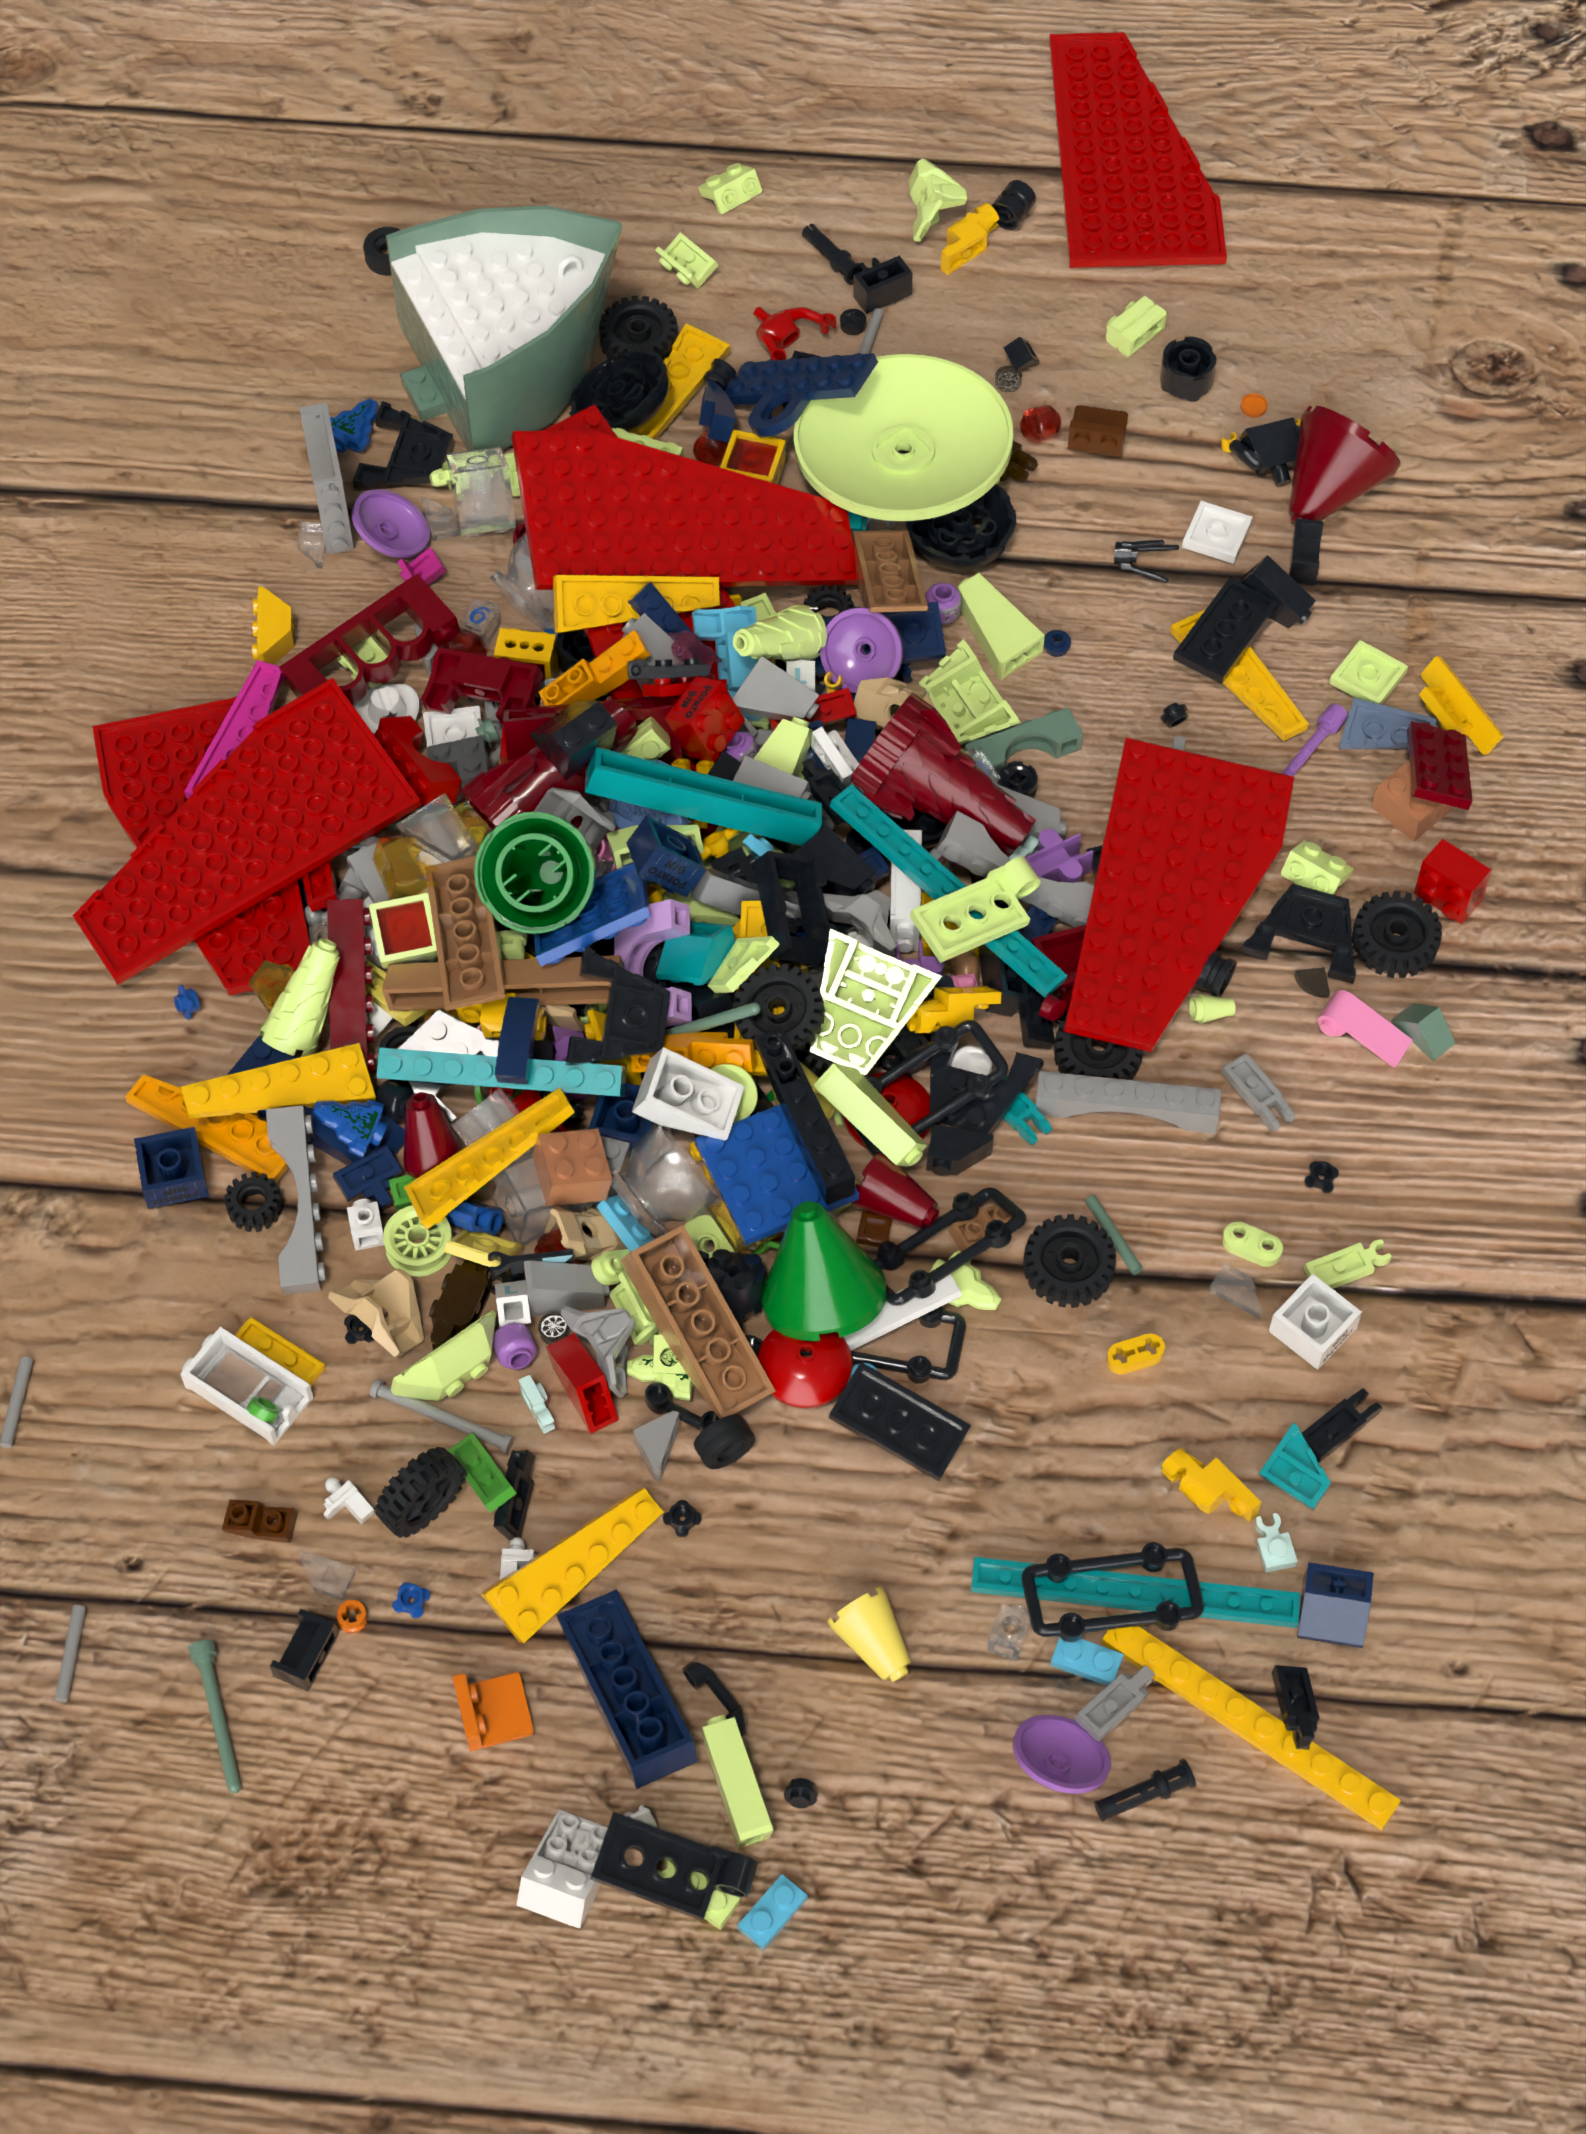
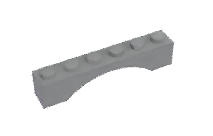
(971, 847)
(1181, 1105)
(299, 1259)

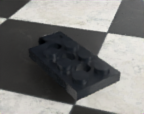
(722, 1869)

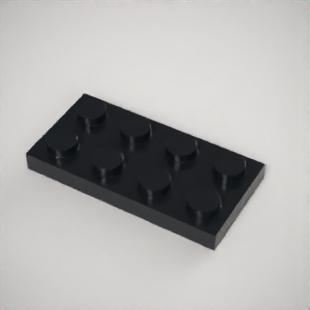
(1225, 630)
(899, 1421)

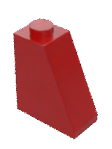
(583, 1382)

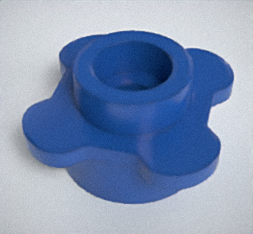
(186, 1001)
(409, 1591)

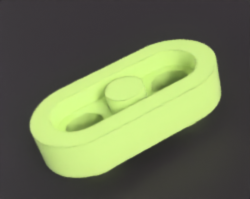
(1251, 1245)
(608, 1266)

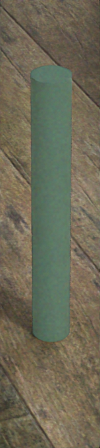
(1118, 1241)

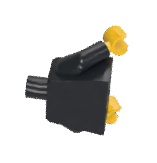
(1267, 448)

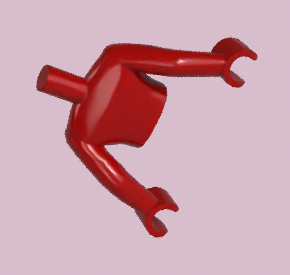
(781, 328)

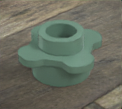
(488, 731)

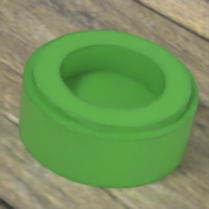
(263, 1409)

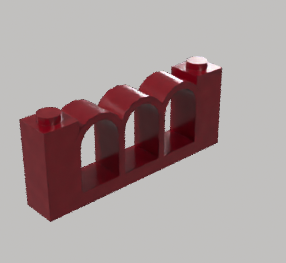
(412, 596)
(523, 721)

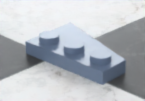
(1378, 726)

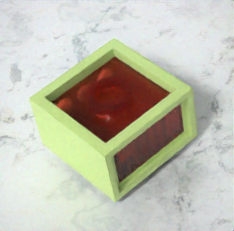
(404, 930)

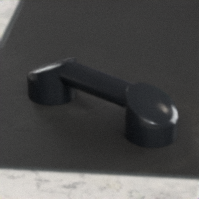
(660, 1403)
(699, 1675)

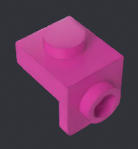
(426, 565)

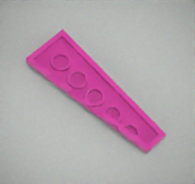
(252, 704)

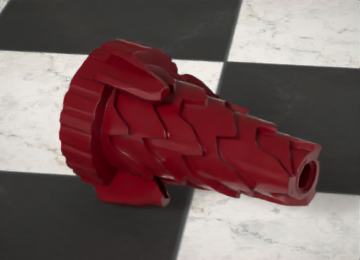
(924, 768)
(522, 782)

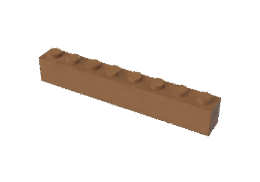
(420, 988)

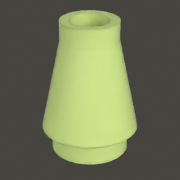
(1209, 1008)

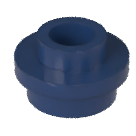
(1057, 648)

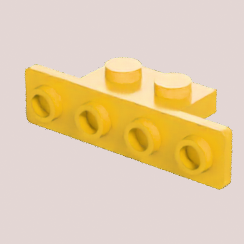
(1456, 706)

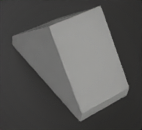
(656, 1441)

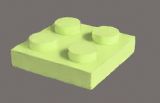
(1368, 673)

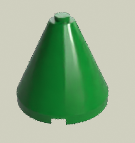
(535, 872)
(821, 1279)

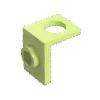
(659, 1344)

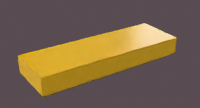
(281, 1351)

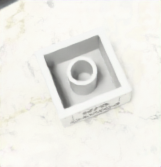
(1315, 1321)

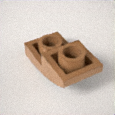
(970, 1231)

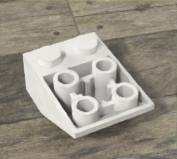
(561, 1868)

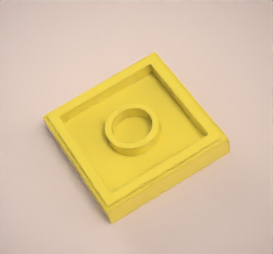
(477, 1246)

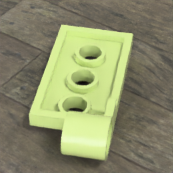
(1005, 883)

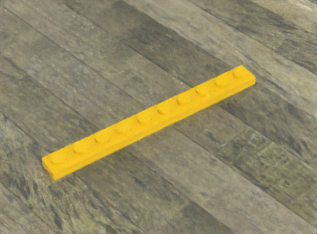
(1253, 1724)

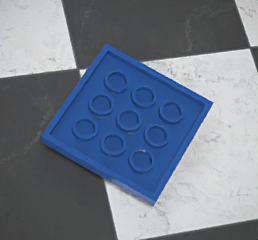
(616, 903)
(761, 1174)

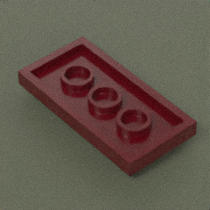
(1439, 765)

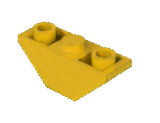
(272, 628)

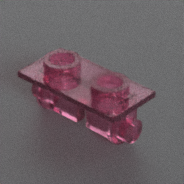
(689, 646)

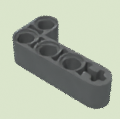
(729, 891)

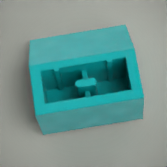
(696, 955)

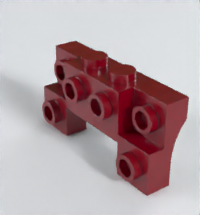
(481, 678)

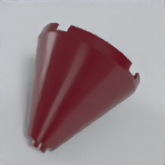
(1335, 464)

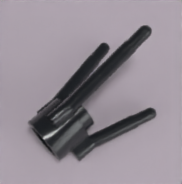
(1128, 552)

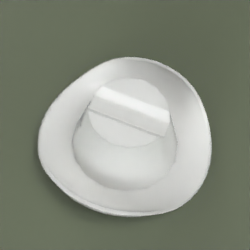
(387, 701)

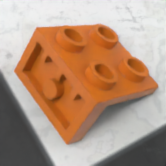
(493, 1710)

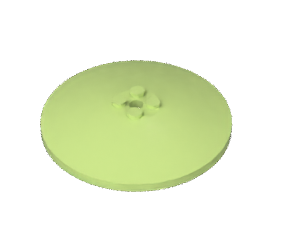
(915, 404)

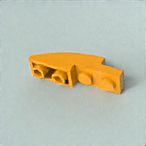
(598, 677)
(705, 1049)

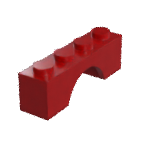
(427, 777)

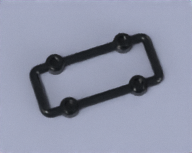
(945, 1040)
(964, 1208)
(919, 1367)
(1152, 1558)

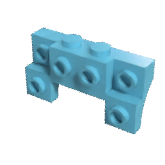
(721, 626)

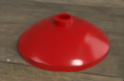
(909, 1100)
(806, 1380)

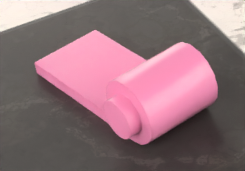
(1351, 1015)

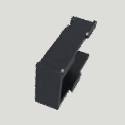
(809, 879)

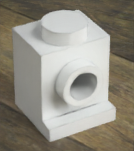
(365, 1224)

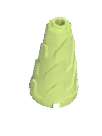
(785, 636)
(303, 1004)

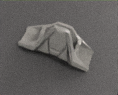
(570, 804)
(866, 913)
(607, 1334)

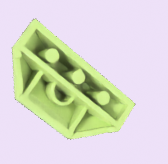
(450, 1364)

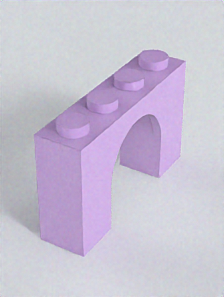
(667, 921)

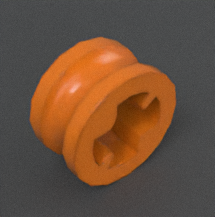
(342, 1613)

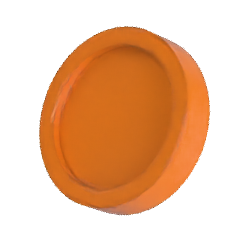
(1254, 405)

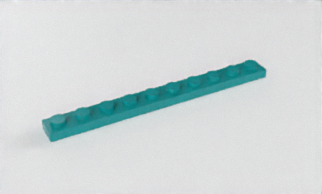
(938, 882)
(1141, 1593)

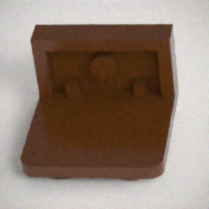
(1097, 430)

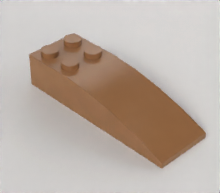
(888, 571)
(464, 937)
(697, 1322)

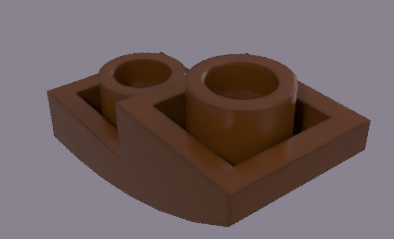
(259, 1522)

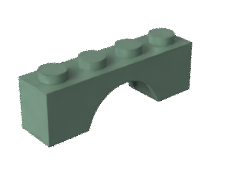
(1054, 734)

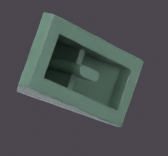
(1426, 1029)

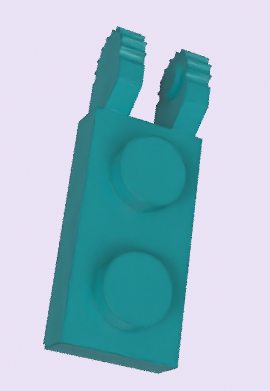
(1021, 1112)

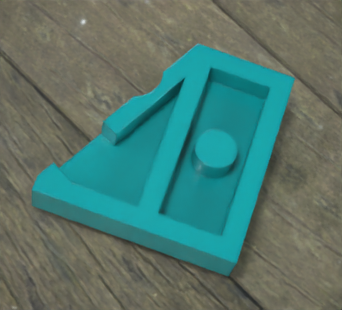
(1296, 1470)

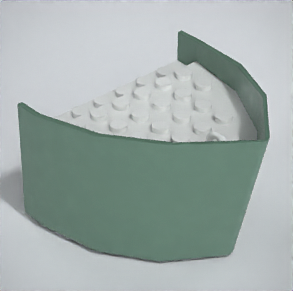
(500, 314)

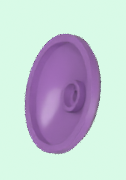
(390, 523)
(845, 647)
(1060, 1754)

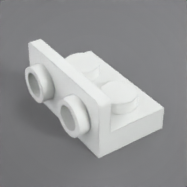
(834, 754)

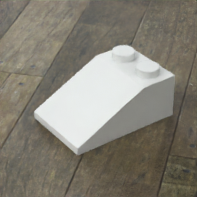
(687, 1096)

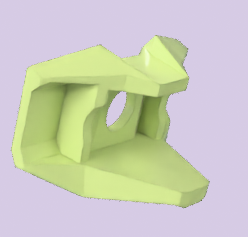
(930, 192)

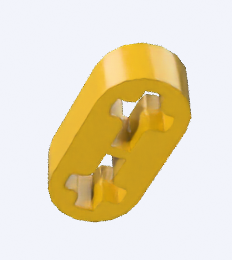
(1135, 1352)

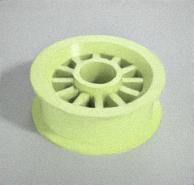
(400, 1247)

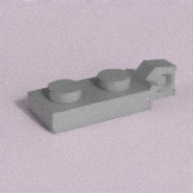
(1114, 1703)

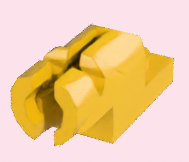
(968, 237)
(951, 1007)
(491, 1017)
(1210, 1485)

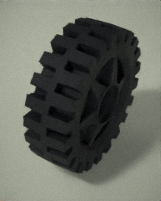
(637, 326)
(1396, 954)
(782, 988)
(1077, 1056)
(1067, 1281)
(420, 1492)

